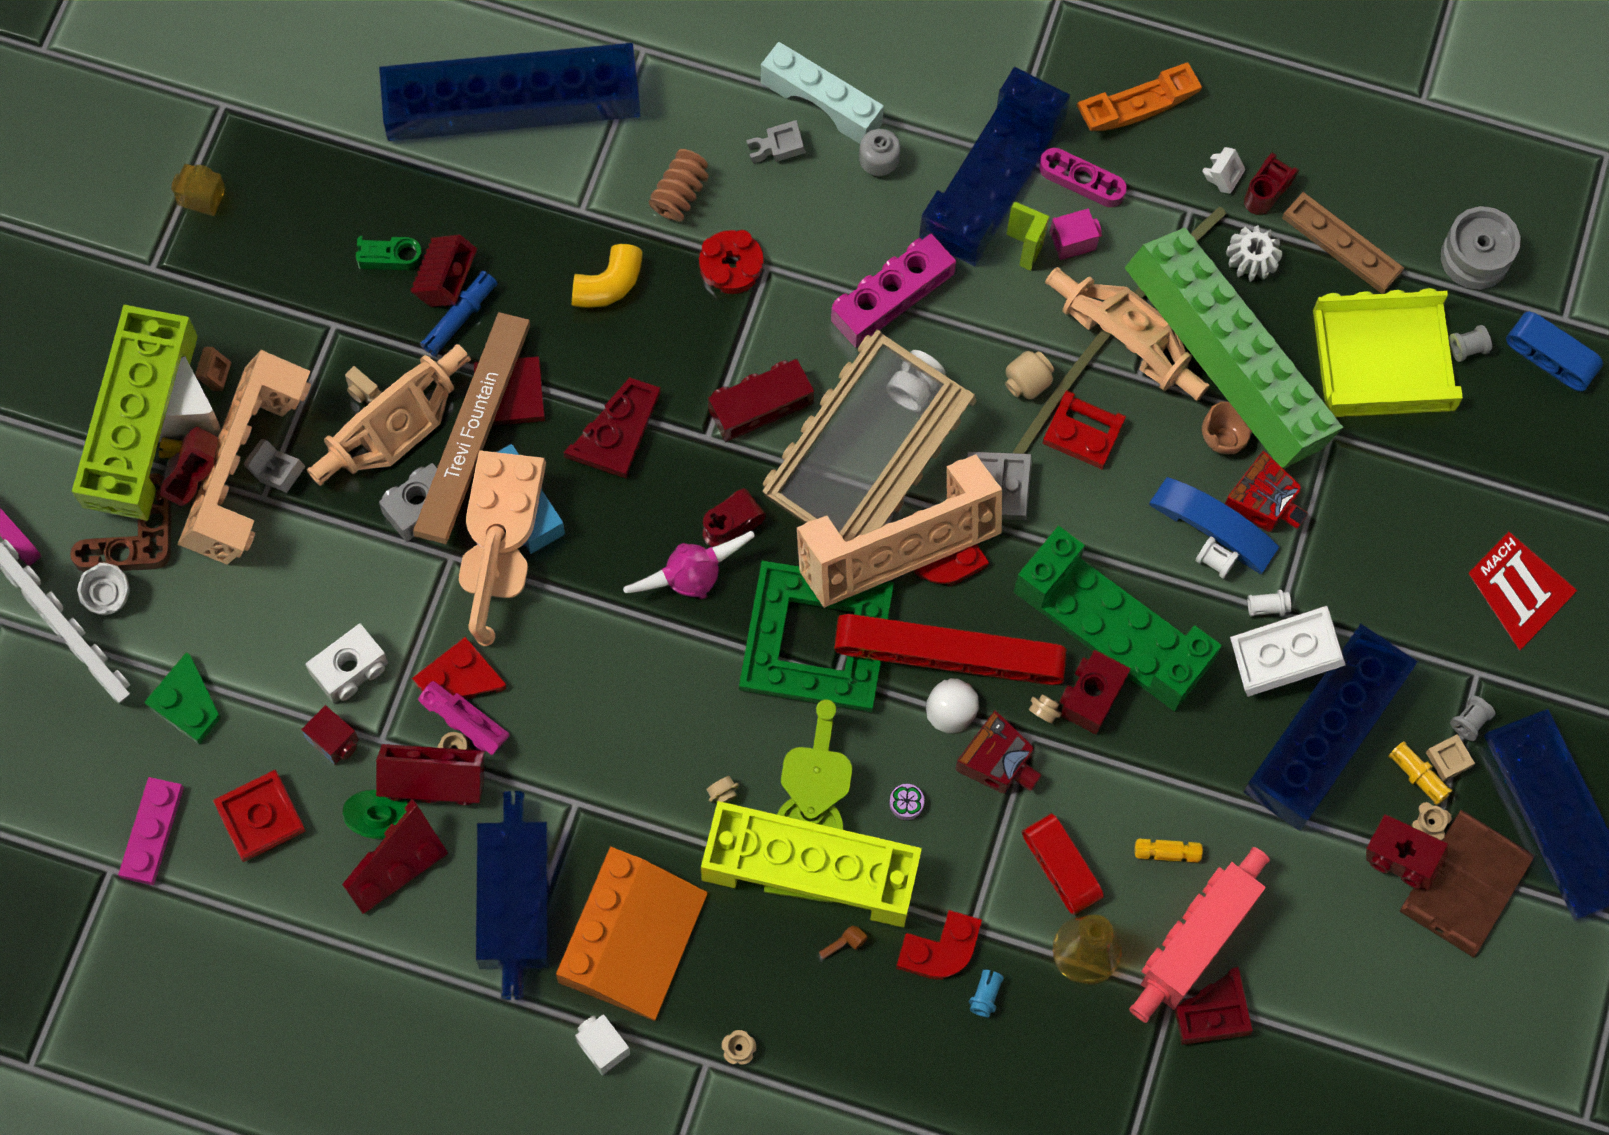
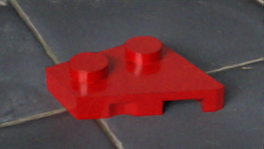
(461, 672)

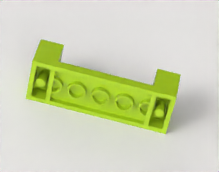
(132, 412)

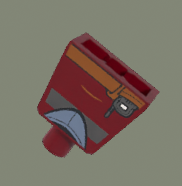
(999, 757)

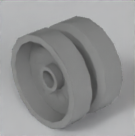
(1480, 247)

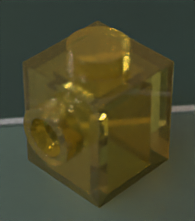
(198, 189)

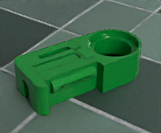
(384, 254)

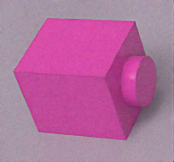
(1075, 233)

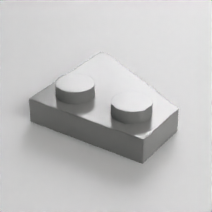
(1013, 476)

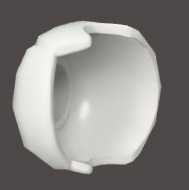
(103, 589)
(952, 706)

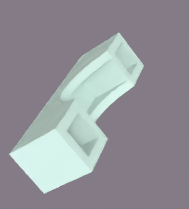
(795, 75)

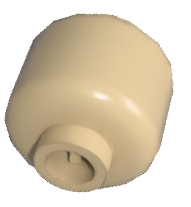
(1029, 374)

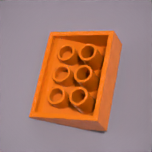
(631, 934)

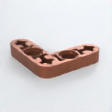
(138, 545)

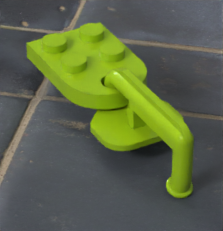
(815, 782)

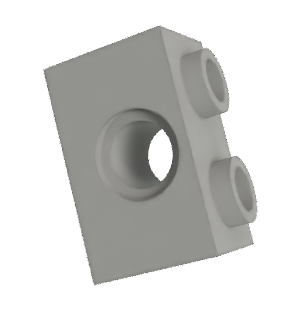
(396, 500)

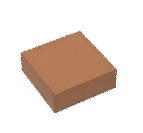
(213, 369)

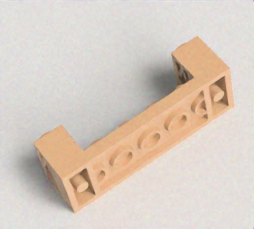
(265, 384)
(846, 568)

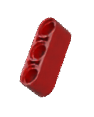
(1062, 864)

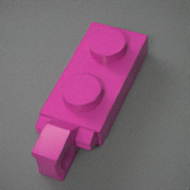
(464, 717)

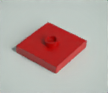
(259, 815)

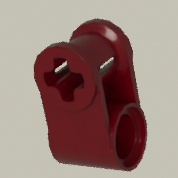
(1272, 181)
(736, 515)

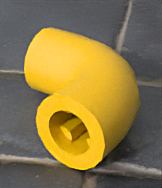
(613, 282)

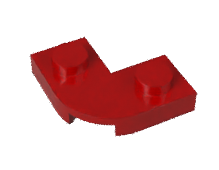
(954, 567)
(941, 958)

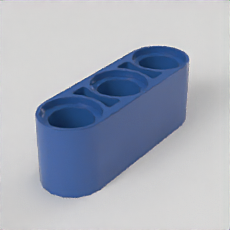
(1554, 351)

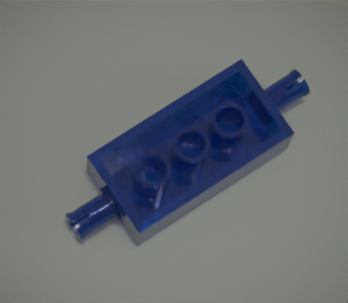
(512, 895)

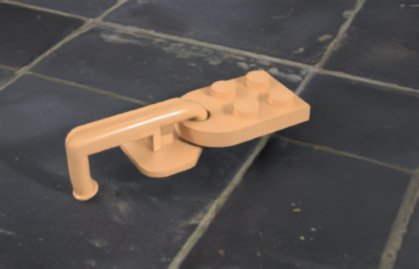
(505, 497)

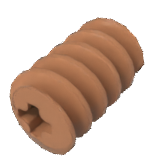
(677, 185)

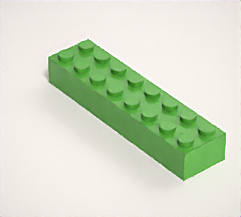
(1233, 347)

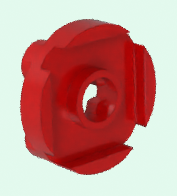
(735, 244)

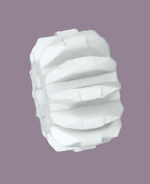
(1258, 243)

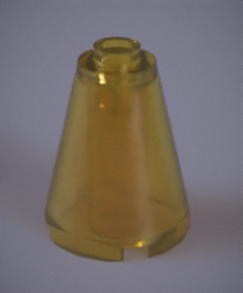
(1087, 949)

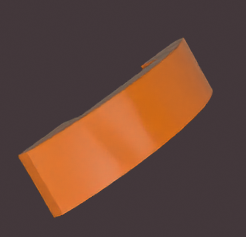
(1140, 101)

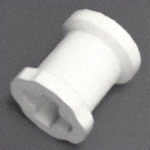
(1217, 557)

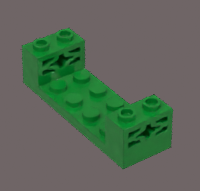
(1114, 621)

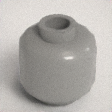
(879, 152)

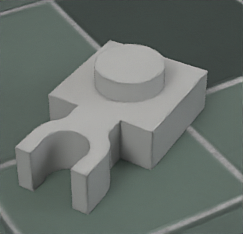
(782, 142)

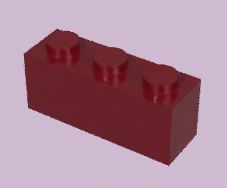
(760, 399)
(430, 774)

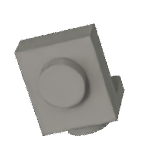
(273, 466)

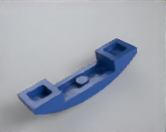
(1215, 520)

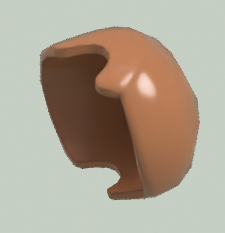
(1225, 429)

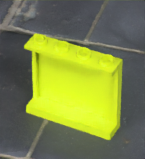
(1385, 353)

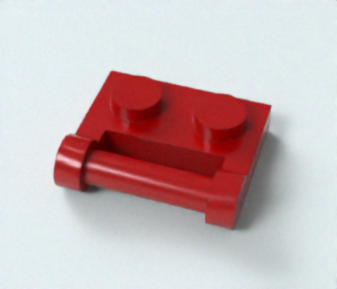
(1079, 438)

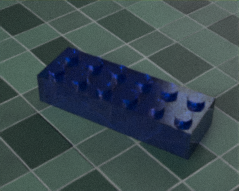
(1330, 727)

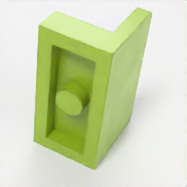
(1028, 227)

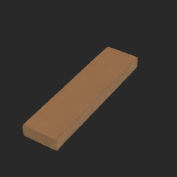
(1343, 243)

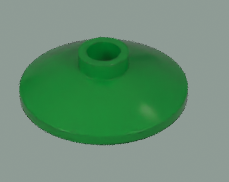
(372, 814)

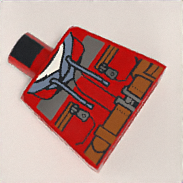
(1267, 495)

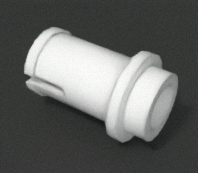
(1269, 604)

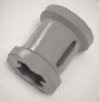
(1470, 343)
(1472, 718)

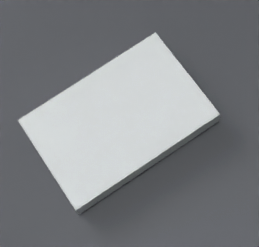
(1287, 651)

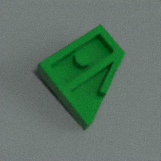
(185, 701)

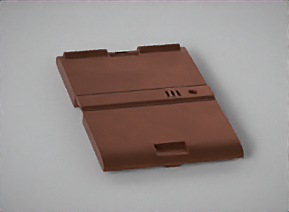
(1471, 884)

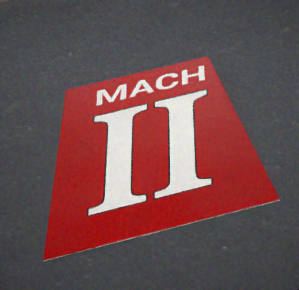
(1520, 588)

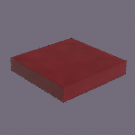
(523, 394)

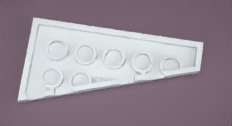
(50, 610)

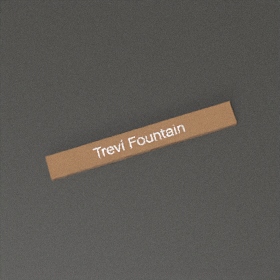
(471, 428)

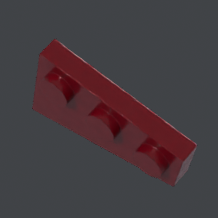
(618, 430)
(400, 857)

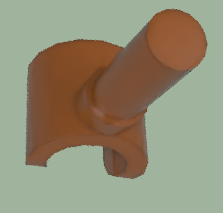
(853, 936)

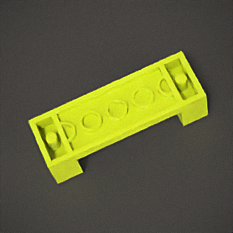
(811, 861)

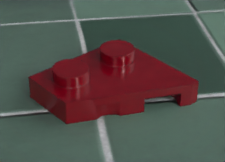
(1215, 1012)

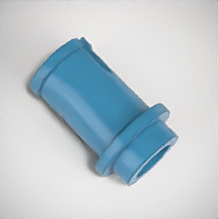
(983, 1001)

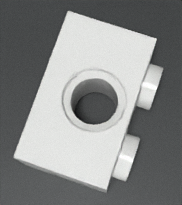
(353, 646)

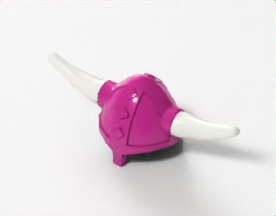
(691, 568)

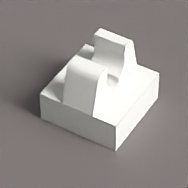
(1226, 170)

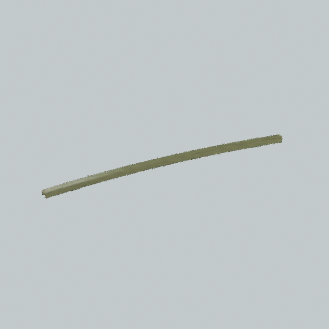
(1091, 350)

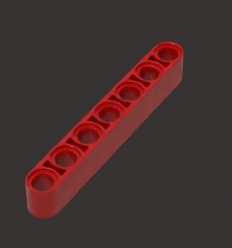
(950, 649)

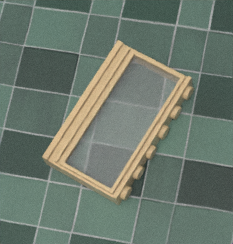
(868, 440)

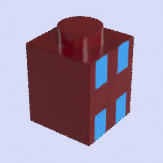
(331, 735)

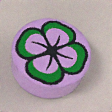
(906, 802)

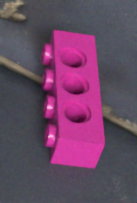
(858, 323)

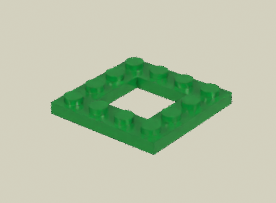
(768, 675)

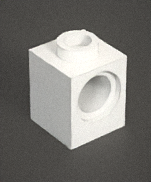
(601, 1043)

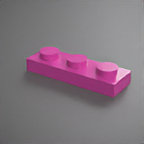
(151, 831)

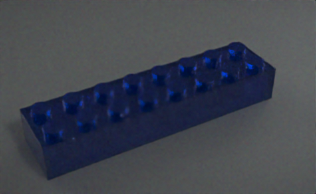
(509, 91)

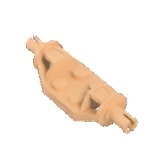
(1132, 323)
(393, 419)

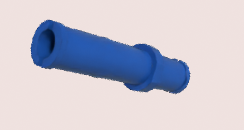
(467, 303)

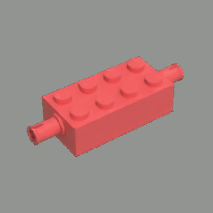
(1197, 941)

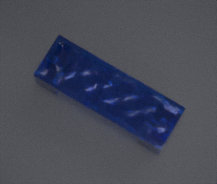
(996, 166)

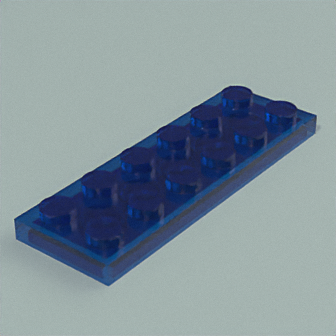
(1556, 809)

